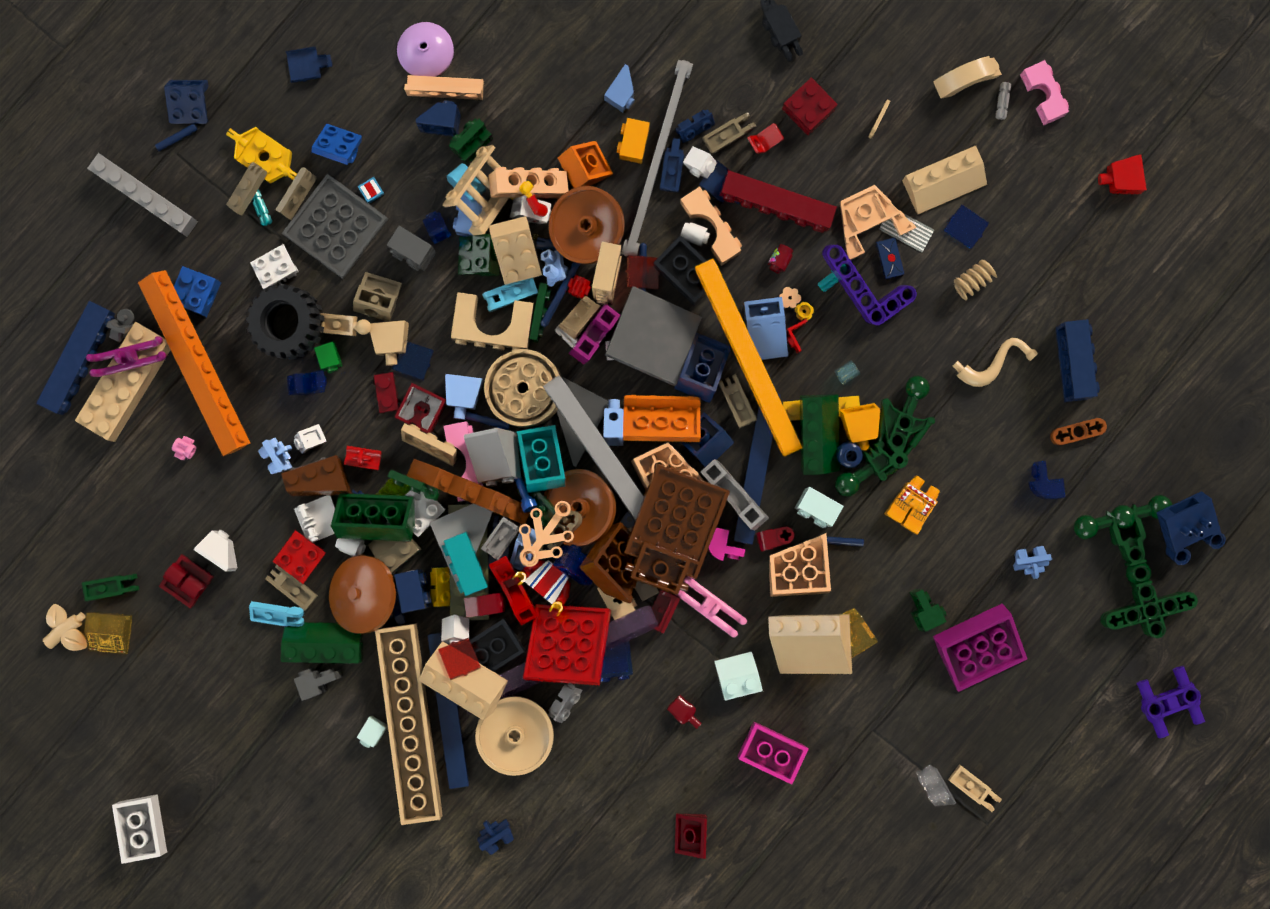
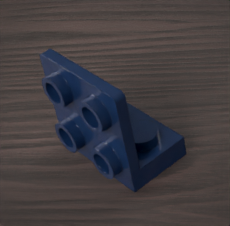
(186, 101)

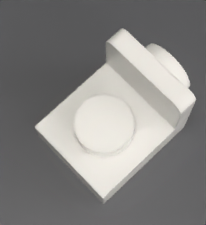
(309, 438)

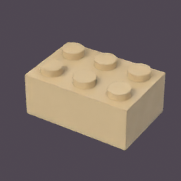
(515, 250)

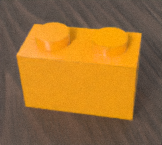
(633, 141)

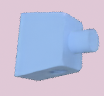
(462, 393)
(613, 429)

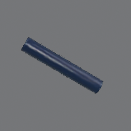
(176, 137)
(487, 420)
(845, 541)

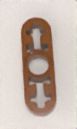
(1066, 440)

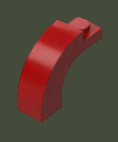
(516, 594)

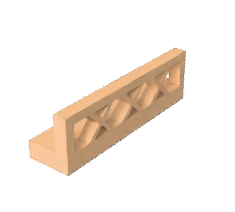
(444, 87)

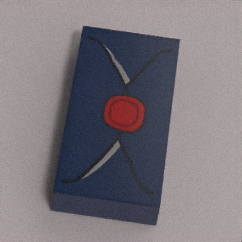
(890, 258)

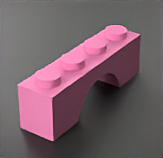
(455, 435)

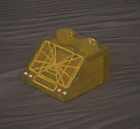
(108, 632)

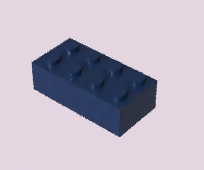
(1077, 361)

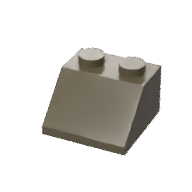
(394, 553)

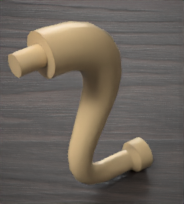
(984, 378)

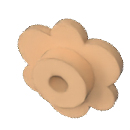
(793, 293)

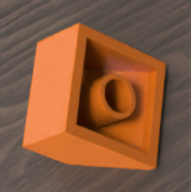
(585, 164)

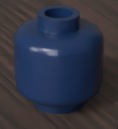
(855, 454)

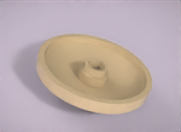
(515, 736)

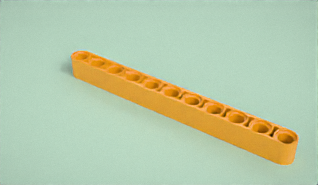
(748, 357)

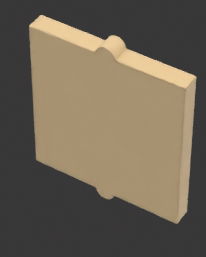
(879, 119)

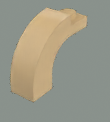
(967, 75)

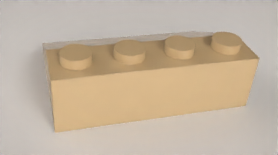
(811, 643)

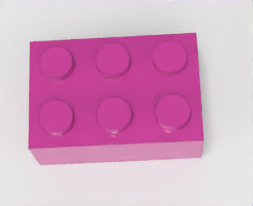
(772, 752)

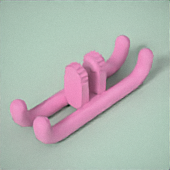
(711, 606)

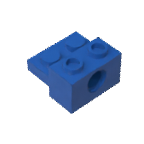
(196, 290)

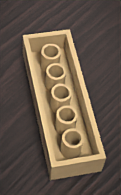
(120, 392)

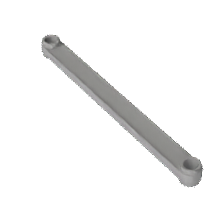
(683, 71)

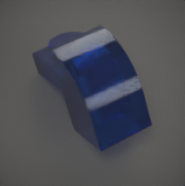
(306, 383)
(1042, 486)

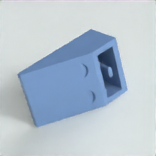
(767, 327)

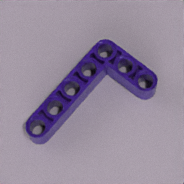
(862, 289)

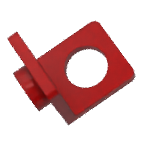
(766, 139)
(791, 339)

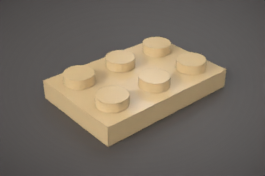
(428, 443)

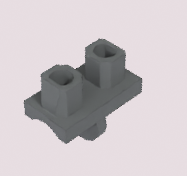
(121, 325)

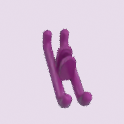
(127, 357)

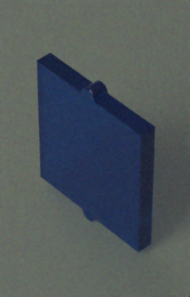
(966, 226)
(414, 361)

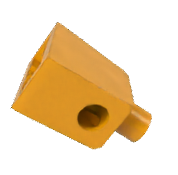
(861, 423)

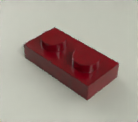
(386, 392)

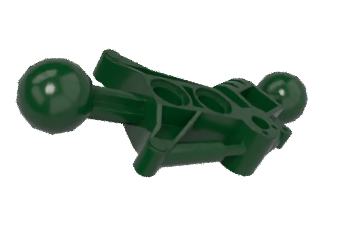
(877, 459)

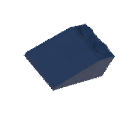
(703, 367)

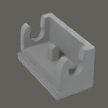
(500, 538)

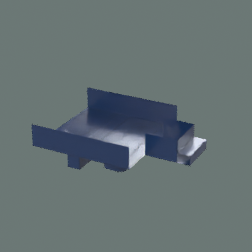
(306, 64)
(715, 181)

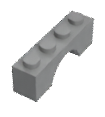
(738, 497)

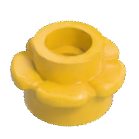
(804, 306)

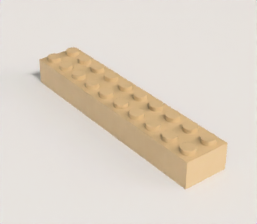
(408, 724)

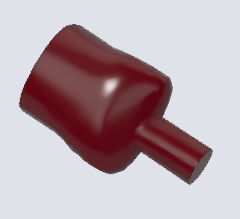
(683, 711)

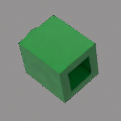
(328, 357)

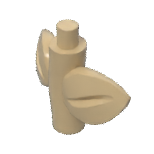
(64, 629)

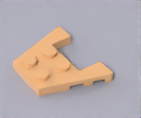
(866, 211)

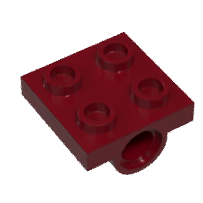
(186, 581)

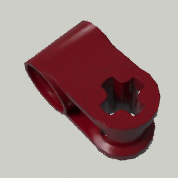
(771, 538)

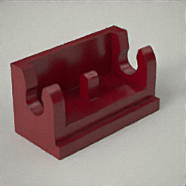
(664, 608)

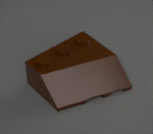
(607, 563)

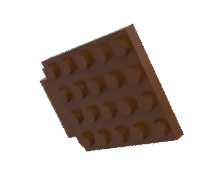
(673, 529)

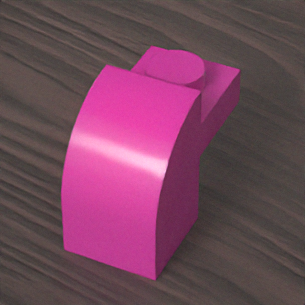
(718, 546)

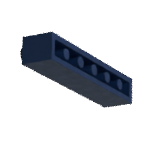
(72, 363)

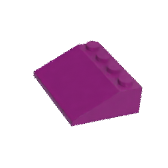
(980, 647)

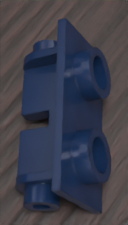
(702, 122)

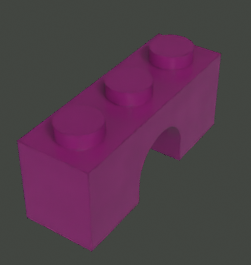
(594, 333)

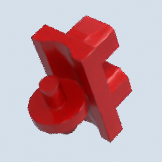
(362, 457)

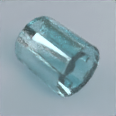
(847, 372)

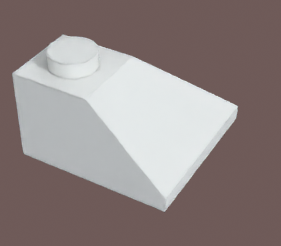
(218, 550)

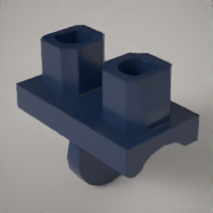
(493, 833)

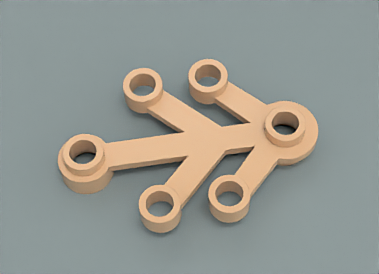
(543, 536)

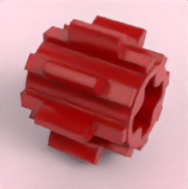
(579, 287)

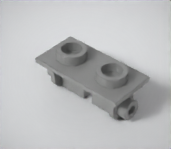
(561, 710)

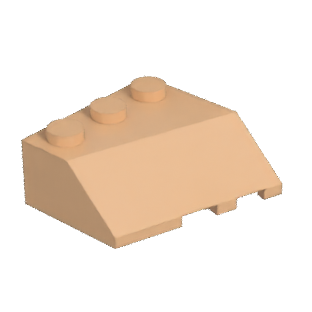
(665, 456)
(801, 569)

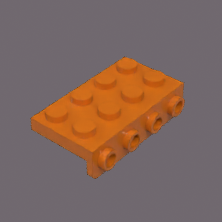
(661, 418)

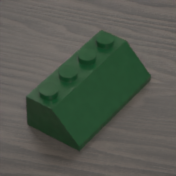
(819, 433)
(374, 517)
(321, 644)

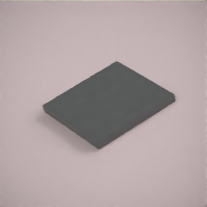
(335, 226)
(653, 336)

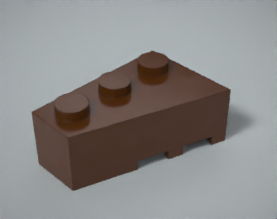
(317, 478)

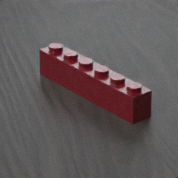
(777, 201)

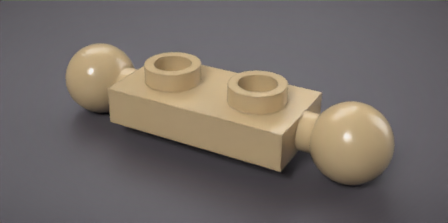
(344, 325)

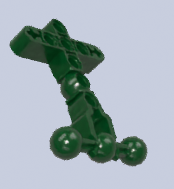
(1123, 518)

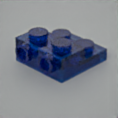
(617, 663)

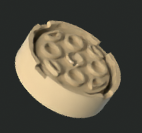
(502, 384)

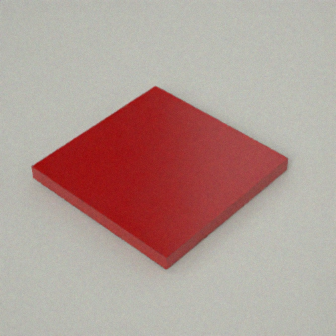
(567, 645)

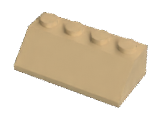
(945, 180)
(476, 692)

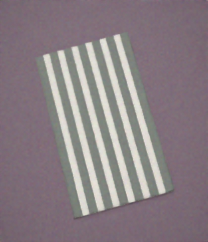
(916, 238)

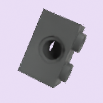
(312, 683)

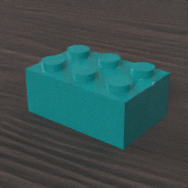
(541, 458)
(465, 564)

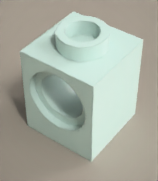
(372, 732)

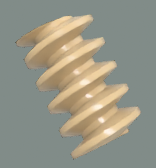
(974, 277)

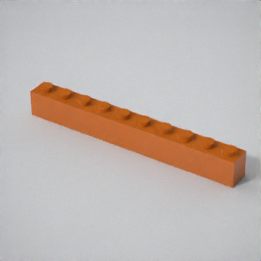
(194, 362)

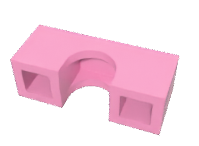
(1040, 77)

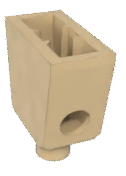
(389, 339)

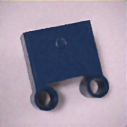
(1187, 523)

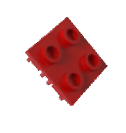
(299, 557)

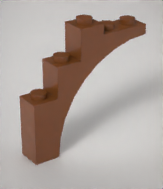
(468, 491)

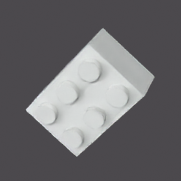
(139, 828)

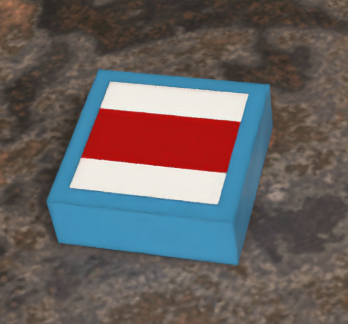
(371, 190)

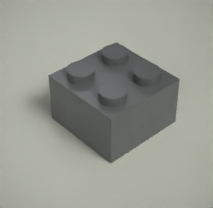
(411, 248)

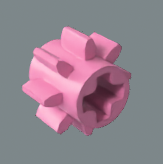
(183, 448)

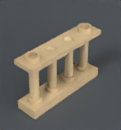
(489, 209)

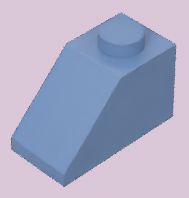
(621, 91)

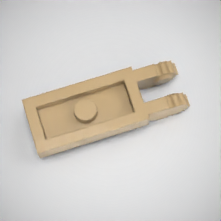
(973, 787)

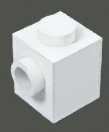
(700, 163)
(454, 629)

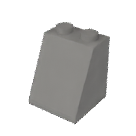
(494, 456)

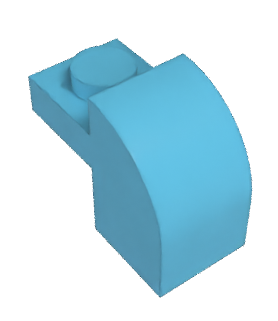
(454, 176)

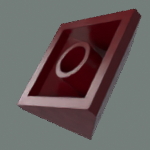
(691, 835)

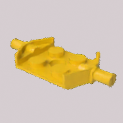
(254, 143)

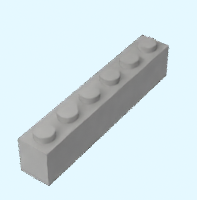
(142, 194)

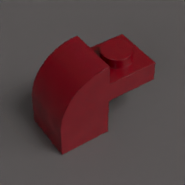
(484, 605)

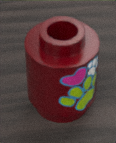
(780, 259)

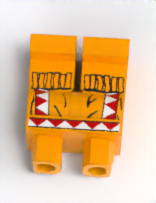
(919, 502)

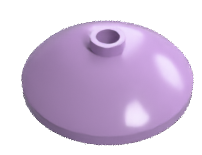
(428, 61)

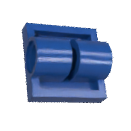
(337, 144)

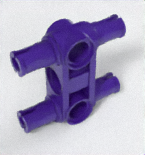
(1170, 702)

